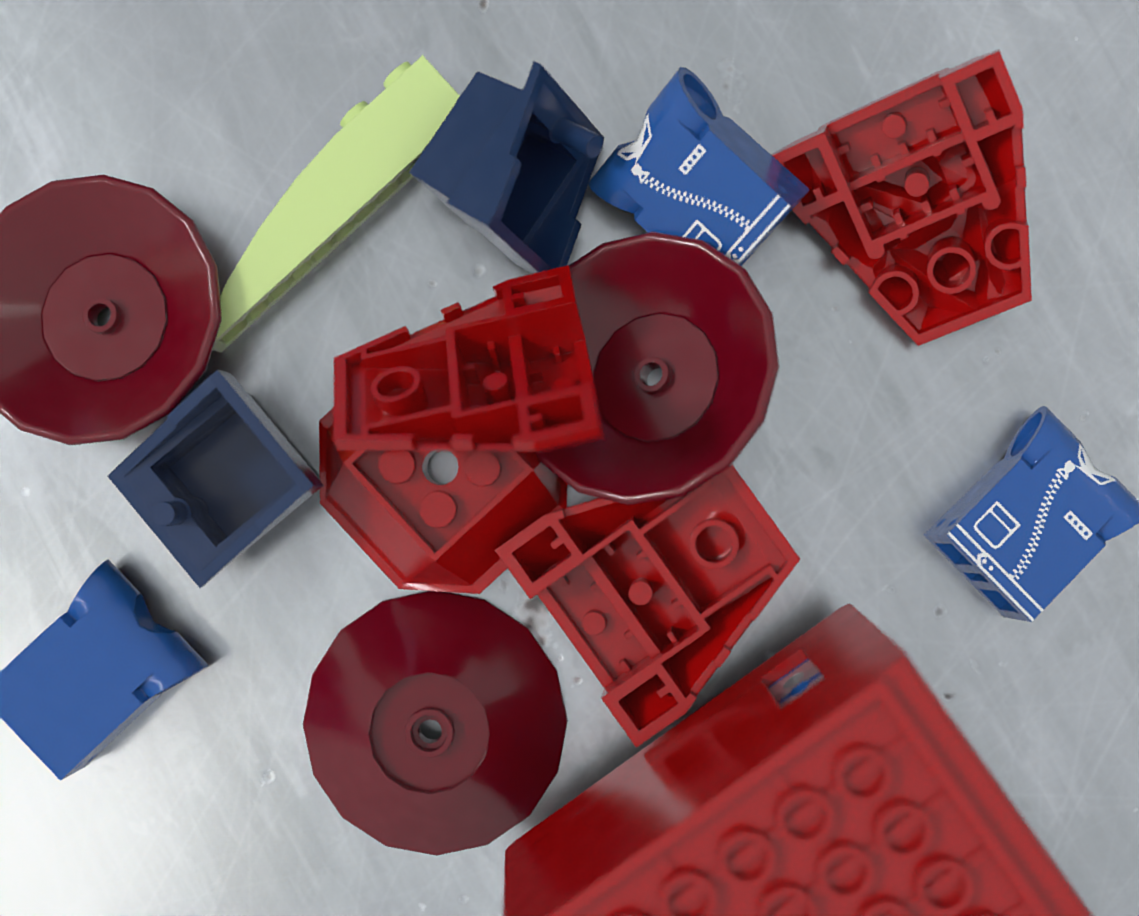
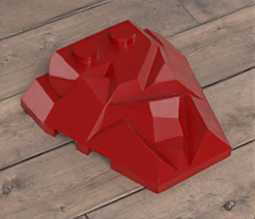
(926, 197)

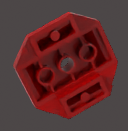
(431, 531)

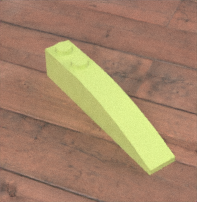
(337, 192)

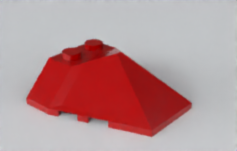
(478, 380)
(654, 589)

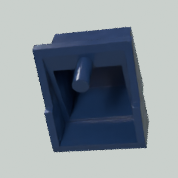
(515, 166)
(214, 477)

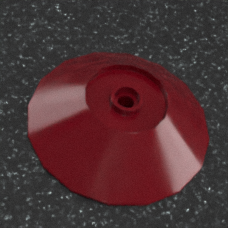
(65, 261)
(709, 330)
(444, 663)

